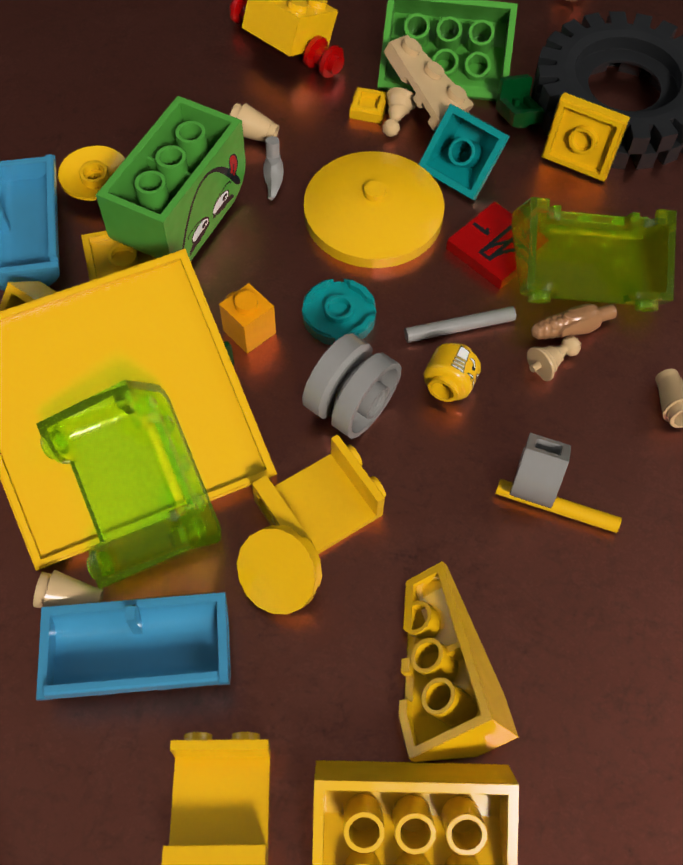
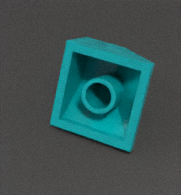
(463, 151)

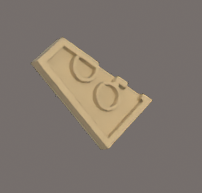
(427, 78)

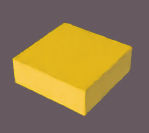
(368, 105)

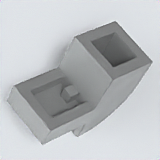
(541, 470)

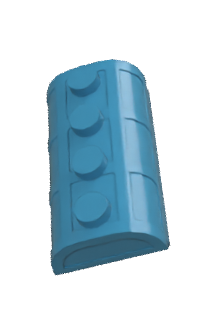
(29, 221)
(133, 646)

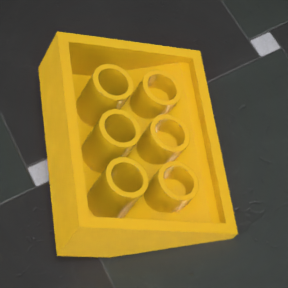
(414, 813)

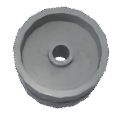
(351, 385)

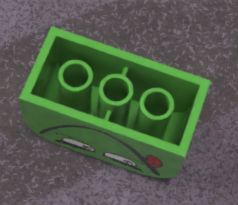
(176, 181)

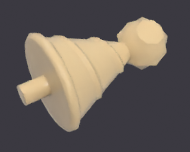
(400, 103)
(547, 359)

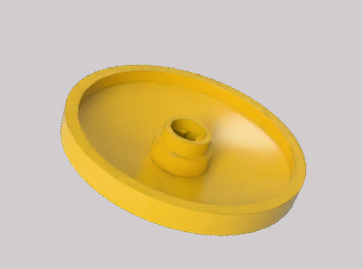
(373, 209)

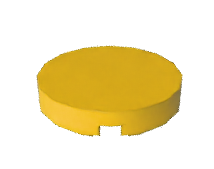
(279, 569)

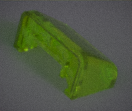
(594, 256)
(133, 479)

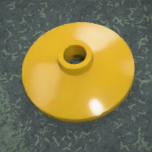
(88, 170)

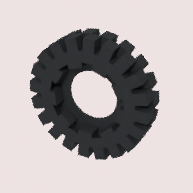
(634, 48)

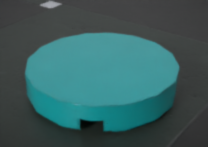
(338, 309)

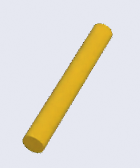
(569, 509)

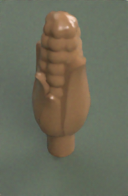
(574, 321)

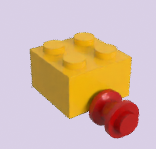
(293, 29)

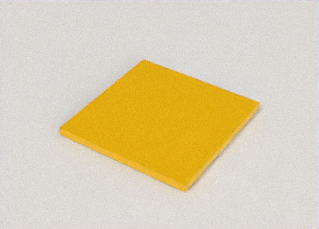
(81, 340)

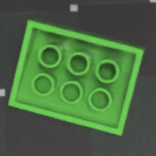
(463, 36)

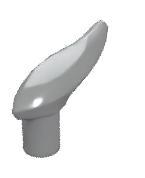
(273, 166)

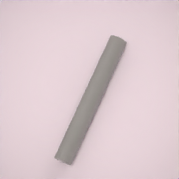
(460, 324)

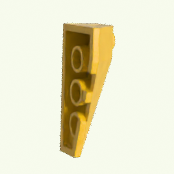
(451, 690)

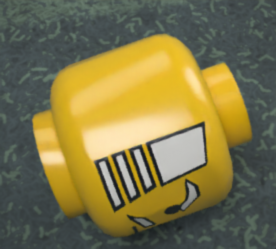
(452, 372)

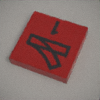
(487, 245)

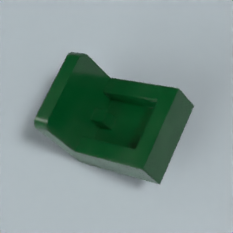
(516, 103)

